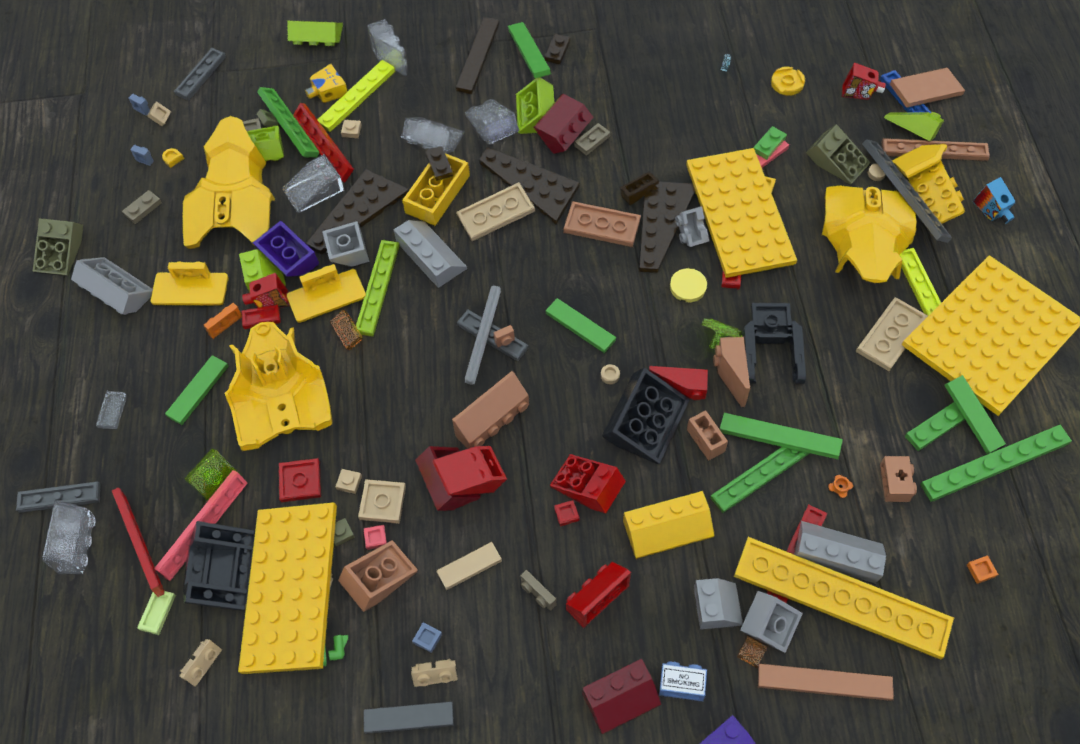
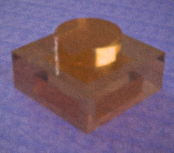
(752, 651)

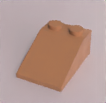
(732, 367)
(376, 575)

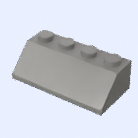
(429, 251)
(111, 284)
(841, 552)

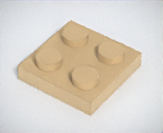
(382, 501)

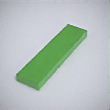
(580, 325)
(196, 390)
(974, 414)

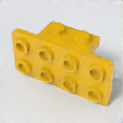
(938, 192)
(189, 285)
(325, 292)

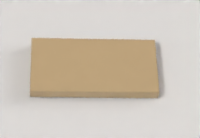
(495, 211)
(885, 338)

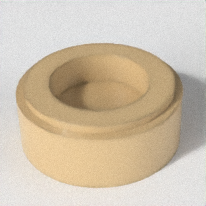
(876, 173)
(610, 374)

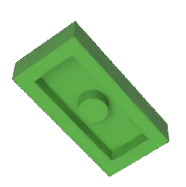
(769, 142)

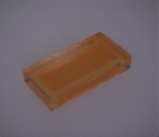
(346, 329)

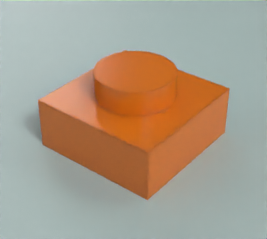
(982, 569)

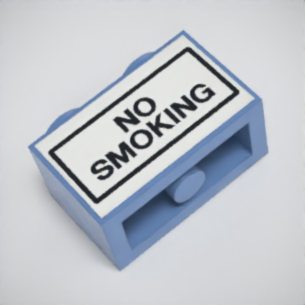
(683, 681)

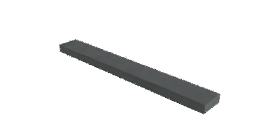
(907, 191)

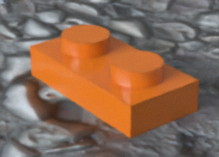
(222, 320)

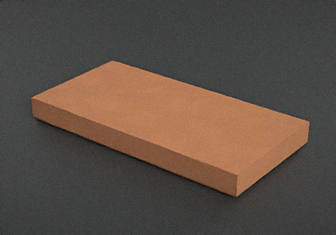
(927, 87)
(602, 224)

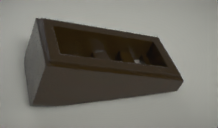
(634, 191)

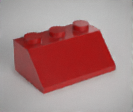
(598, 593)

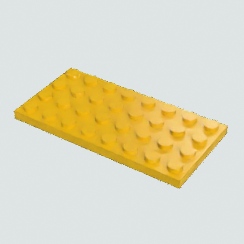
(740, 213)
(289, 589)

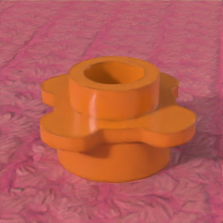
(846, 485)

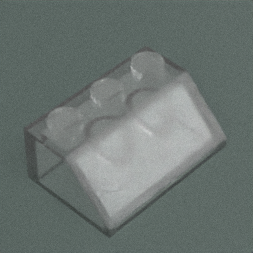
(431, 134)
(68, 538)

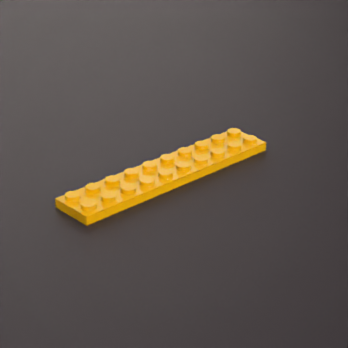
(845, 598)

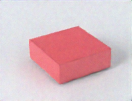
(375, 537)

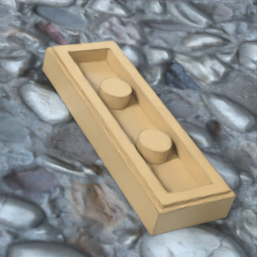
(469, 565)

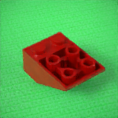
(470, 471)
(589, 482)

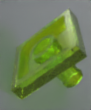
(721, 330)
(209, 473)

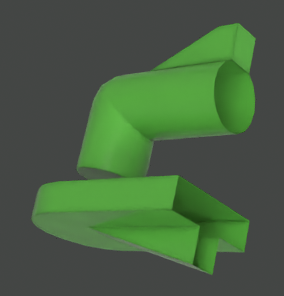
(338, 652)

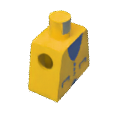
(326, 85)

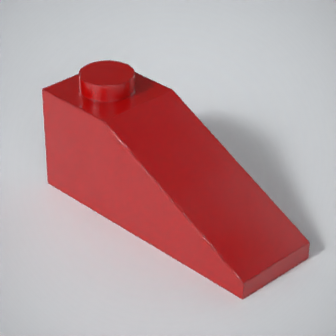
(687, 381)

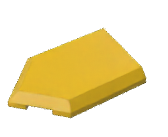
(919, 159)

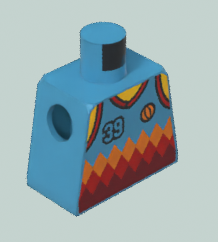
(995, 201)

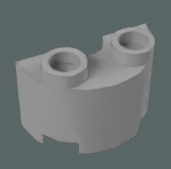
(692, 227)

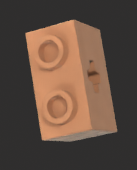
(707, 435)
(897, 479)

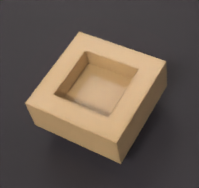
(159, 113)
(351, 129)
(348, 481)

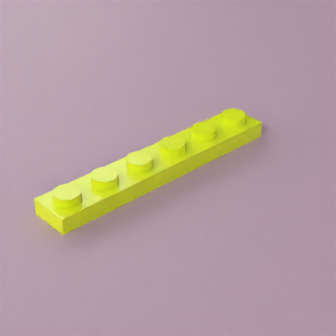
(356, 95)

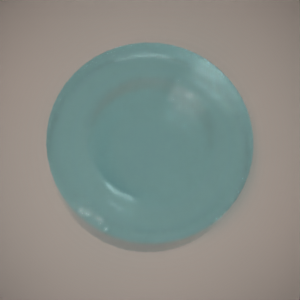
(726, 62)

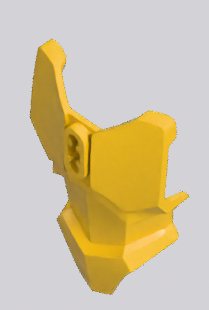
(231, 176)
(869, 229)
(273, 379)

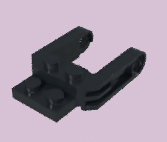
(773, 325)

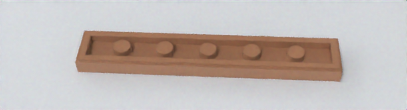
(954, 150)
(825, 682)

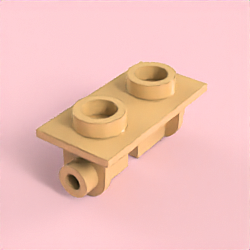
(196, 668)
(425, 675)

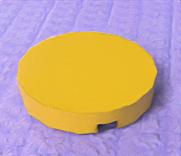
(787, 81)

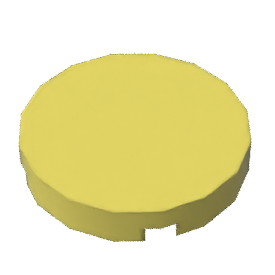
(688, 285)

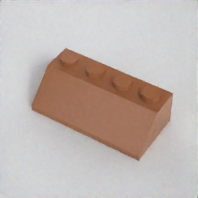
(491, 411)

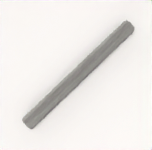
(482, 335)

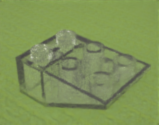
(387, 46)
(492, 121)

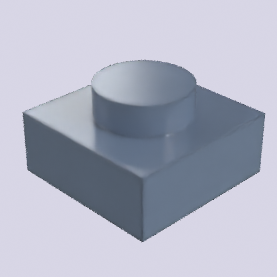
(139, 104)
(142, 155)
(427, 637)

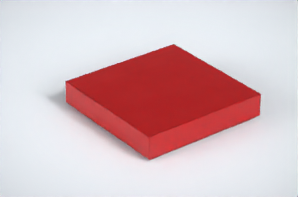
(299, 480)

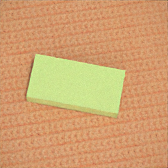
(156, 613)

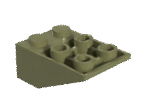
(838, 155)
(56, 246)

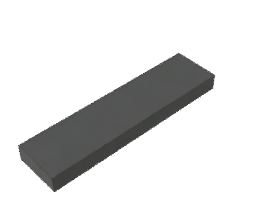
(200, 74)
(471, 322)
(44, 498)
(408, 717)

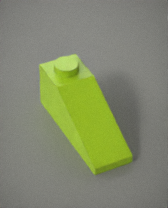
(920, 123)

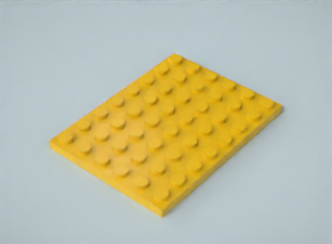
(993, 333)

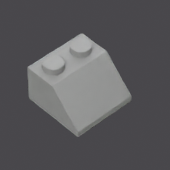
(346, 245)
(717, 603)
(771, 621)

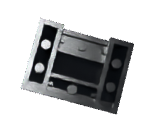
(218, 566)

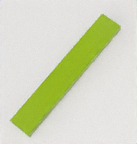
(377, 287)

